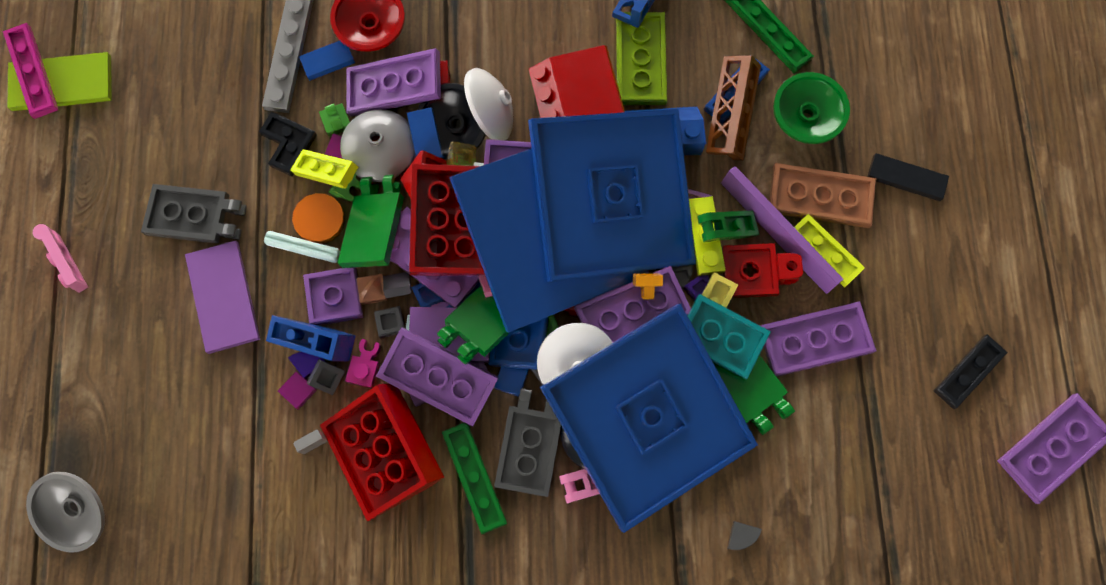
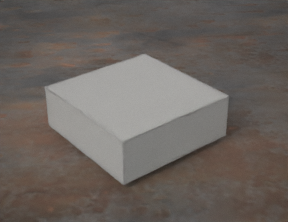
(310, 442)

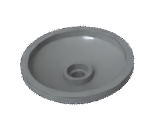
(389, 154)
(65, 511)

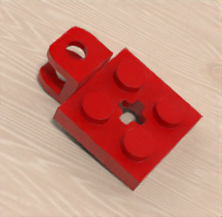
(771, 269)

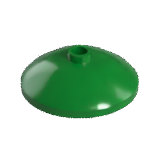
(813, 95)

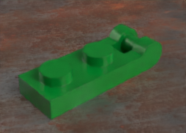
(728, 225)

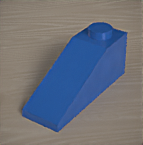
(311, 339)

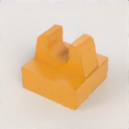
(647, 282)

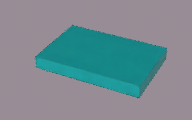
(727, 336)

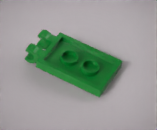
(372, 225)
(476, 323)
(757, 394)

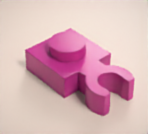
(363, 369)

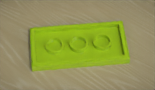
(642, 61)
(71, 78)

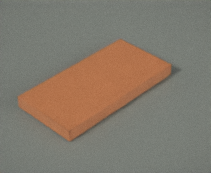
(823, 195)

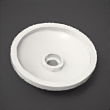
(489, 103)
(568, 347)

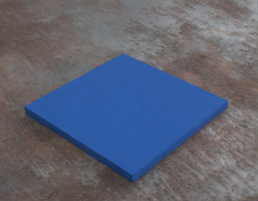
(611, 193)
(506, 232)
(649, 417)

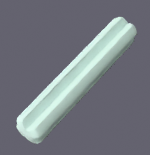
(302, 246)

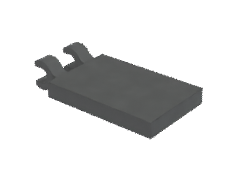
(190, 214)
(528, 448)

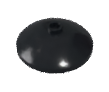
(450, 109)

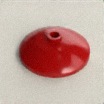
(351, 18)

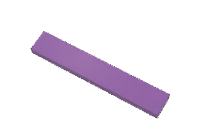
(781, 229)

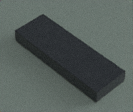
(908, 177)
(970, 371)

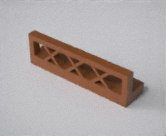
(742, 108)

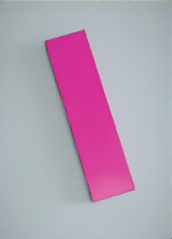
(30, 71)

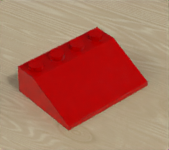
(576, 84)
(437, 226)
(381, 450)

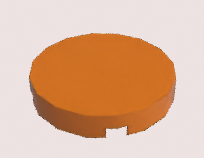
(318, 218)

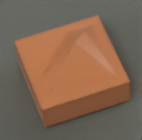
(371, 289)

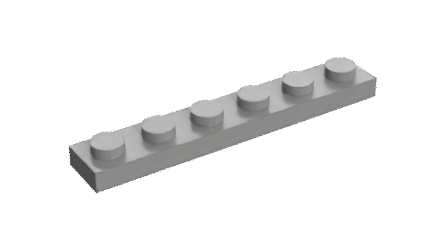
(286, 55)

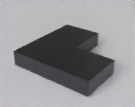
(291, 140)

